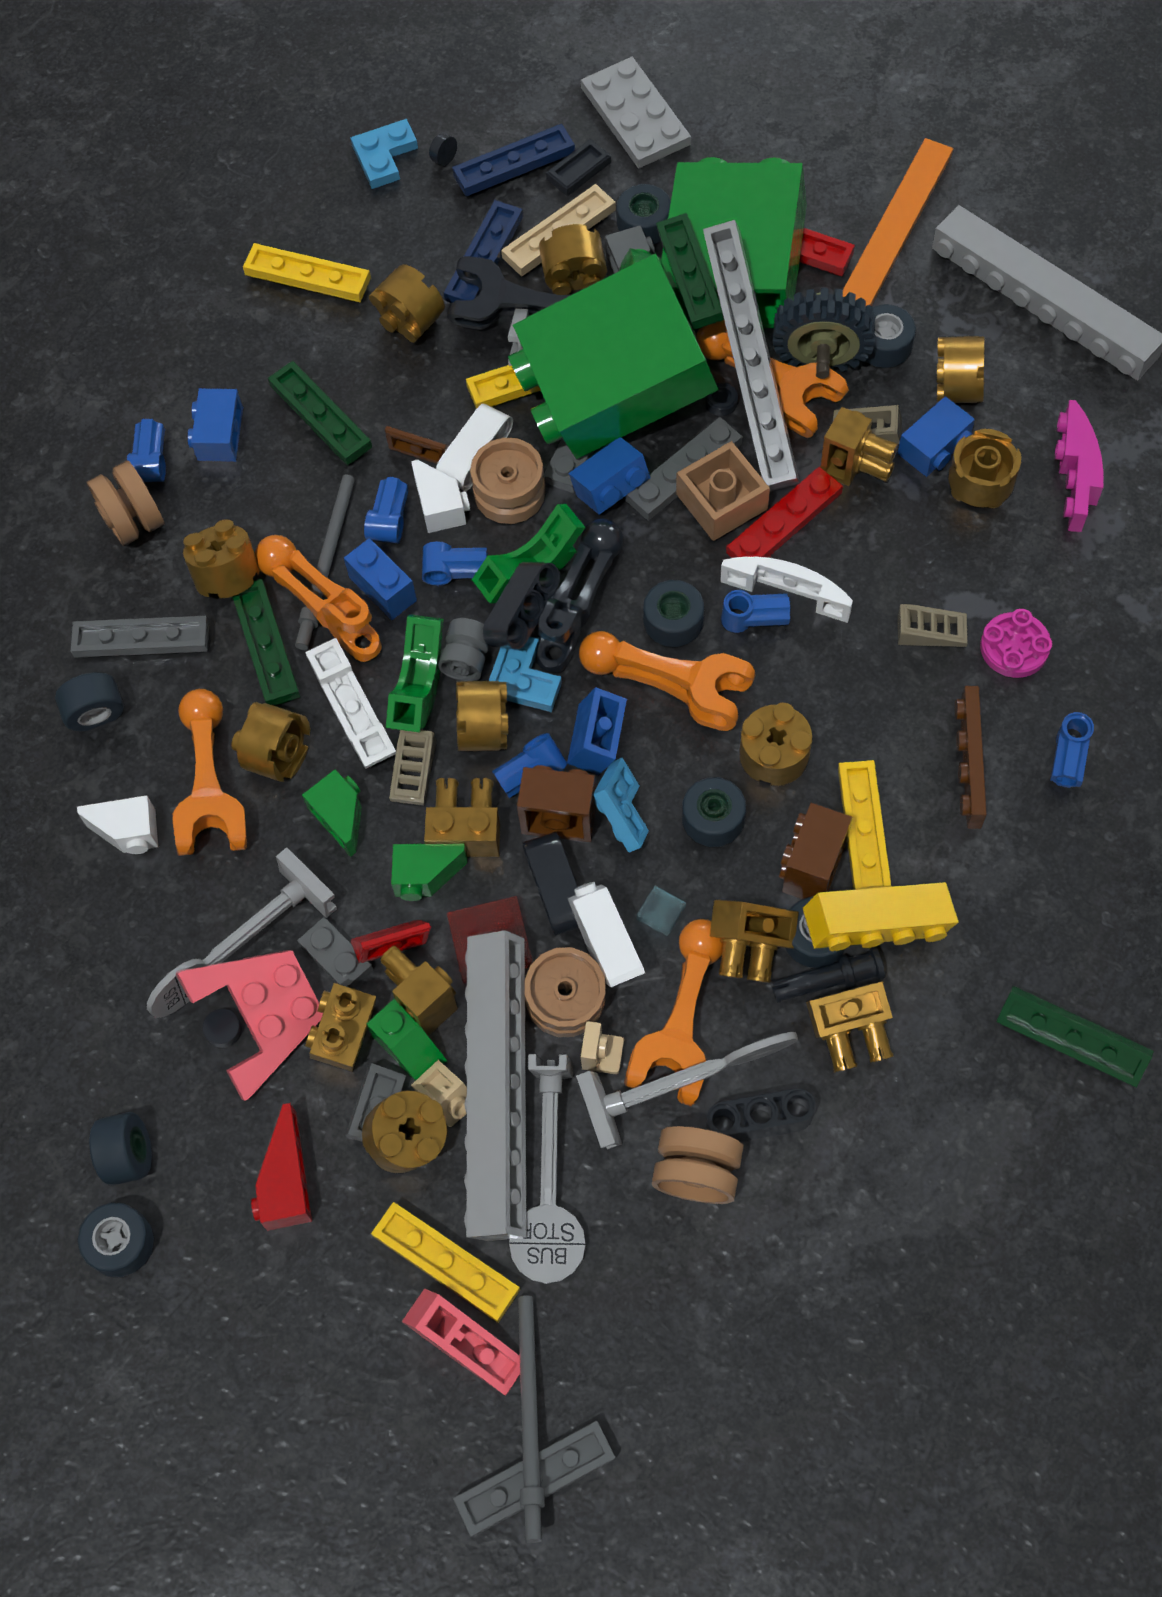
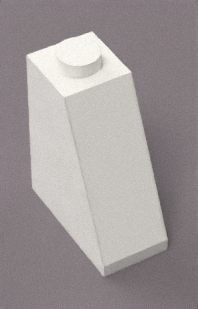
(605, 934)

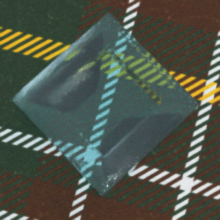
(661, 910)

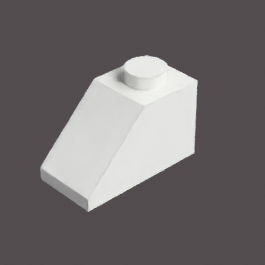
(440, 498)
(123, 823)

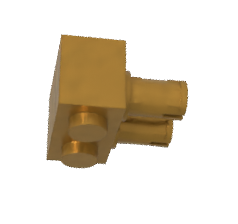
(853, 448)
(474, 825)
(755, 926)
(420, 990)
(856, 1008)
(341, 1026)

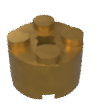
(572, 258)
(407, 303)
(961, 369)
(984, 468)
(221, 559)
(481, 715)
(271, 741)
(775, 744)
(422, 1119)

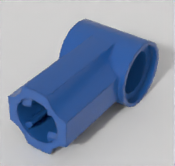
(148, 451)
(386, 519)
(445, 563)
(757, 609)
(538, 751)
(1071, 751)

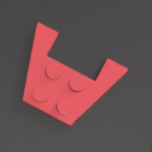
(273, 1003)

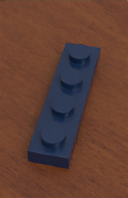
(513, 159)
(488, 242)

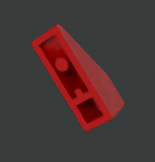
(282, 1181)

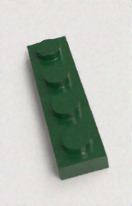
(690, 271)
(320, 413)
(265, 645)
(1075, 1036)

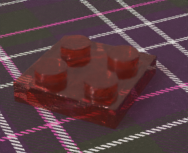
(484, 919)

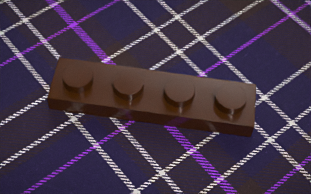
(972, 768)

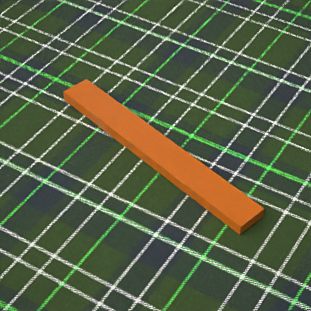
(898, 221)

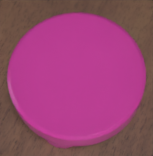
(1015, 644)

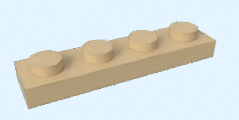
(585, 209)

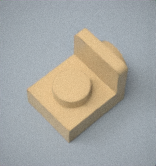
(601, 1051)
(444, 1088)

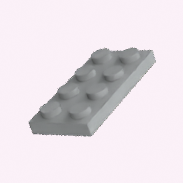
(635, 112)

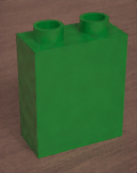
(770, 213)
(611, 359)

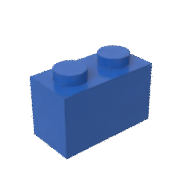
(216, 425)
(934, 436)
(609, 475)
(380, 579)
(597, 731)

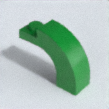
(549, 545)
(418, 681)

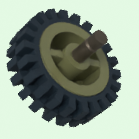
(824, 330)

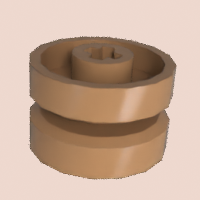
(508, 480)
(123, 504)
(564, 970)
(697, 1165)

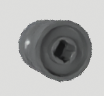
(464, 650)

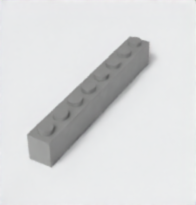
(1048, 292)
(751, 355)
(495, 1087)

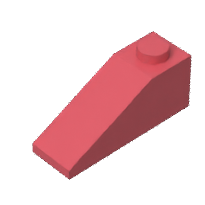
(463, 1340)

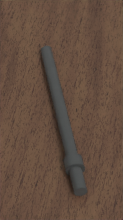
(307, 619)
(532, 1494)

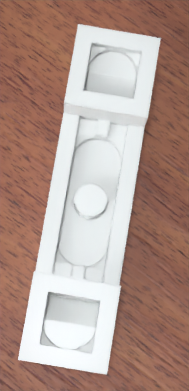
(788, 576)
(350, 703)

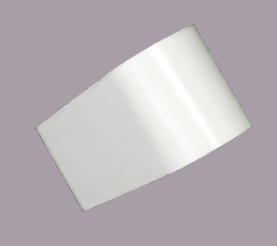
(482, 427)

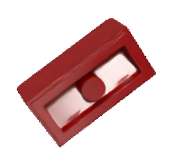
(402, 936)

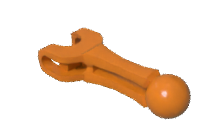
(794, 384)
(341, 613)
(688, 680)
(207, 805)
(675, 1043)

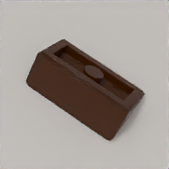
(415, 445)

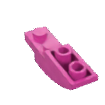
(1081, 462)

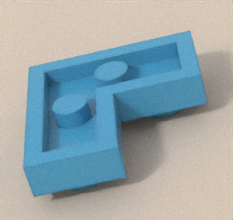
(378, 147)
(523, 683)
(615, 799)

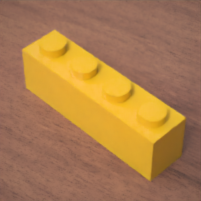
(880, 916)

